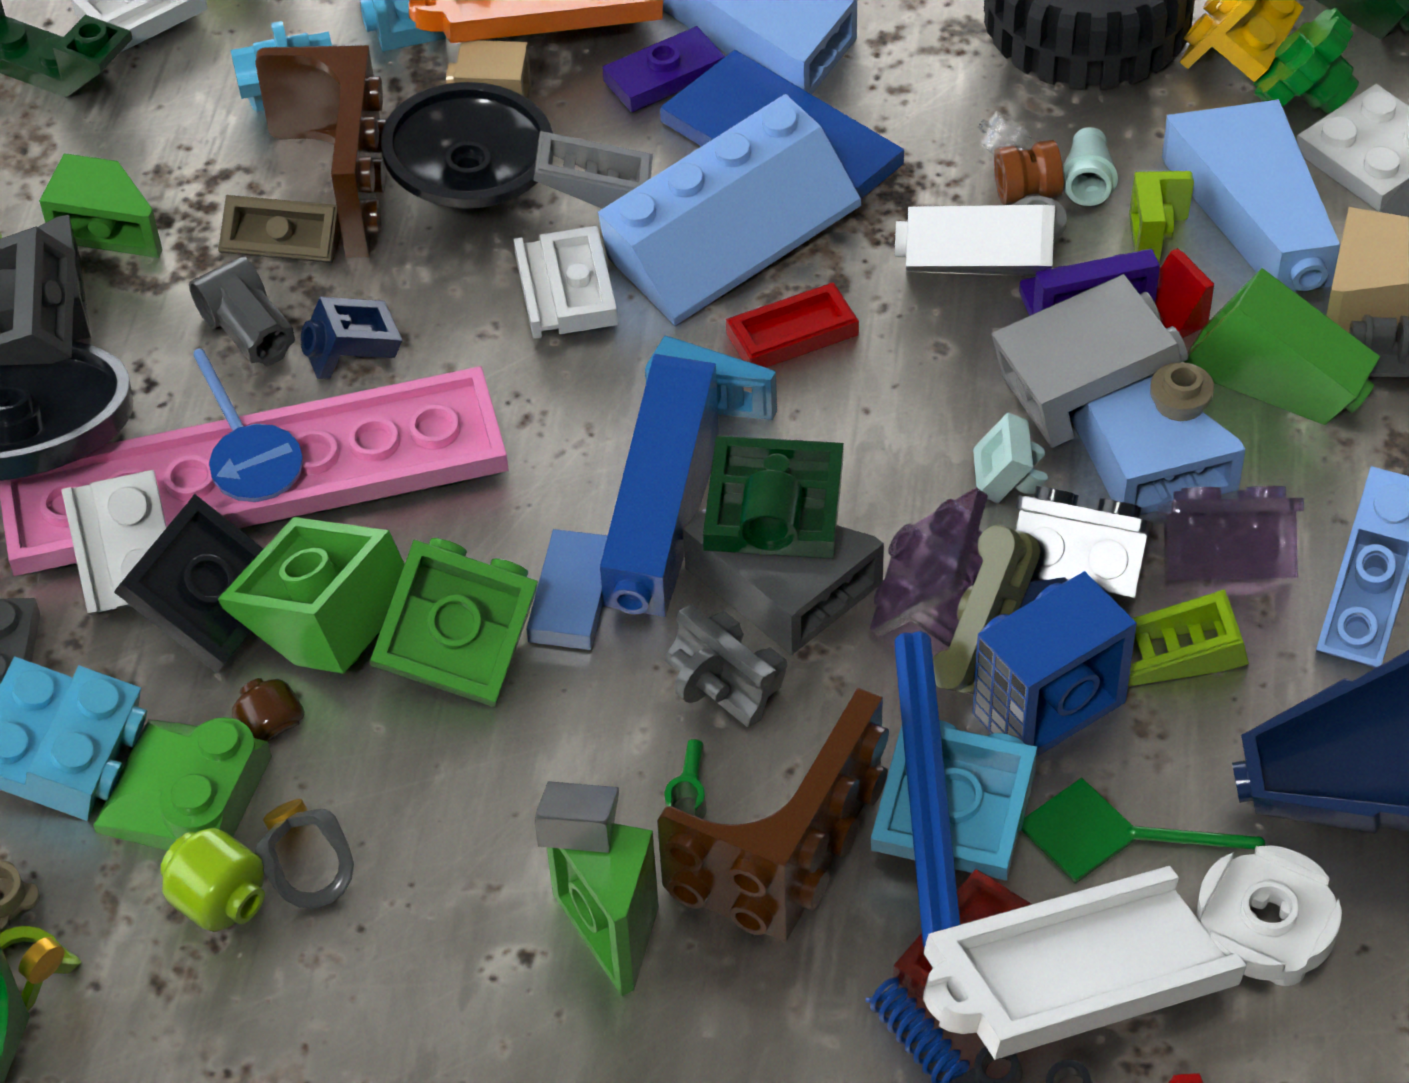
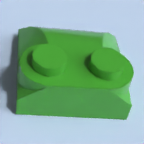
(184, 782)

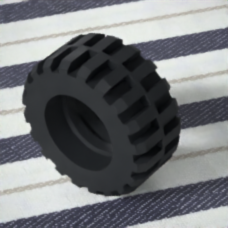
(1089, 38)

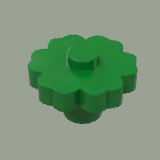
(1312, 65)

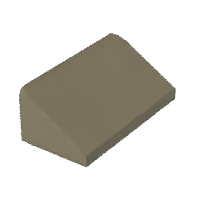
(279, 229)

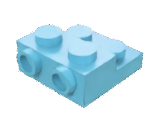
(65, 735)
(986, 799)

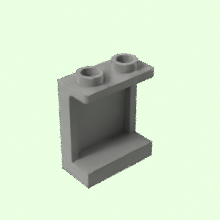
(1083, 352)

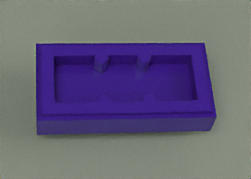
(661, 68)

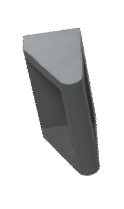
(41, 298)

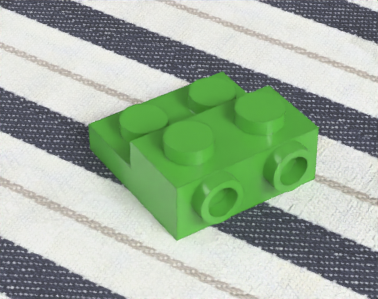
(455, 620)

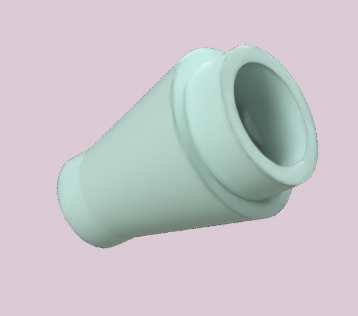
(1089, 169)

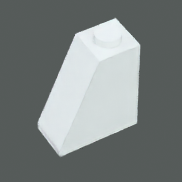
(977, 239)

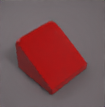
(1183, 294)

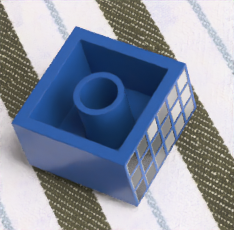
(1053, 664)

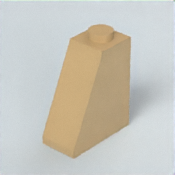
(1371, 268)

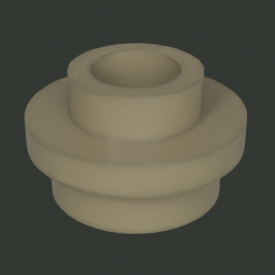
(1181, 391)

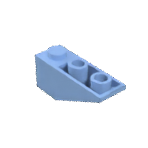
(1371, 574)

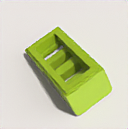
(1201, 657)

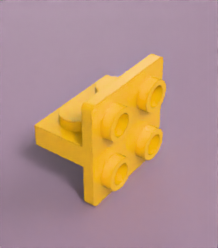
(1242, 32)

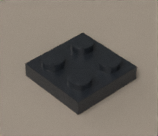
(184, 577)

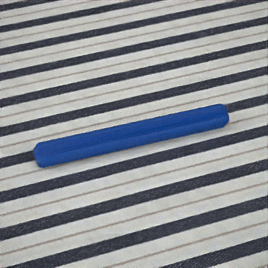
(926, 784)

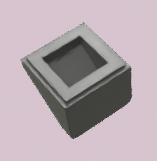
(576, 816)

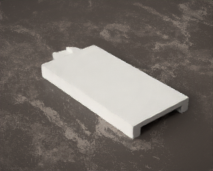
(1074, 964)

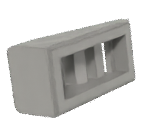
(607, 174)

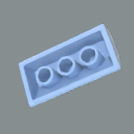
(728, 209)

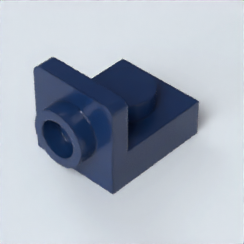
(348, 329)

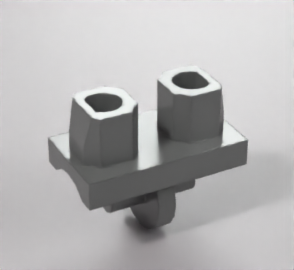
(718, 665)

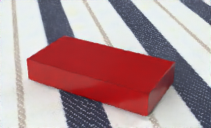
(792, 326)

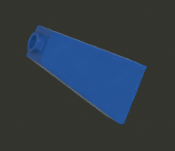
(661, 485)

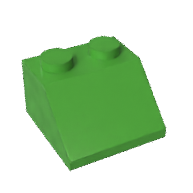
(318, 591)

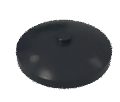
(60, 410)

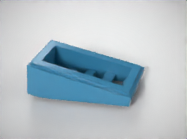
(731, 378)

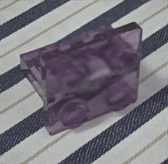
(1230, 536)
(931, 569)

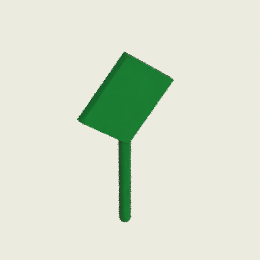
(1085, 831)

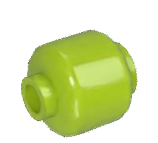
(213, 879)

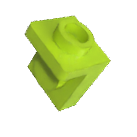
(1155, 204)

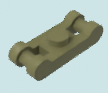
(998, 589)

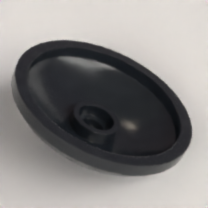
(464, 144)

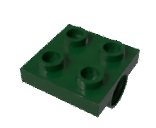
(773, 497)

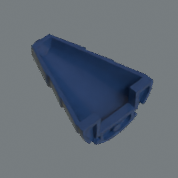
(1335, 755)

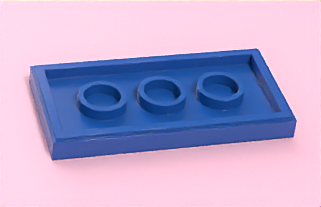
(741, 87)

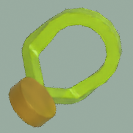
(40, 960)

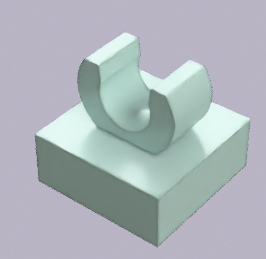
(1007, 459)

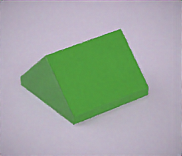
(611, 899)

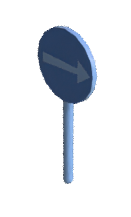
(252, 459)

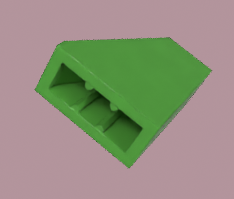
(1284, 352)

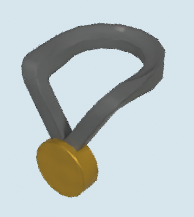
(296, 814)

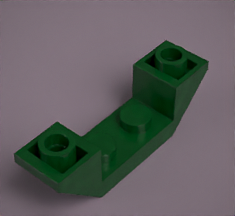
(59, 61)

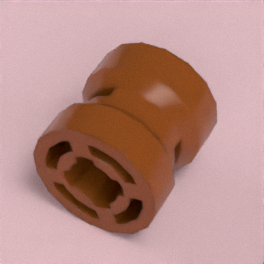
(1028, 171)

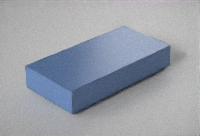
(568, 591)

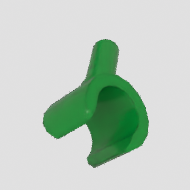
(689, 783)

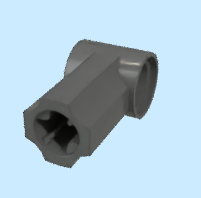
(239, 304)

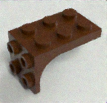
(337, 100)
(778, 865)

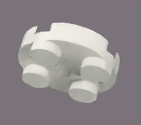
(1306, 903)

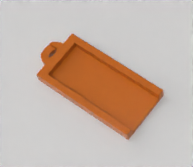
(506, 18)

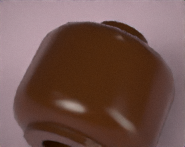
(268, 708)

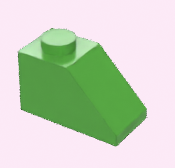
(102, 206)

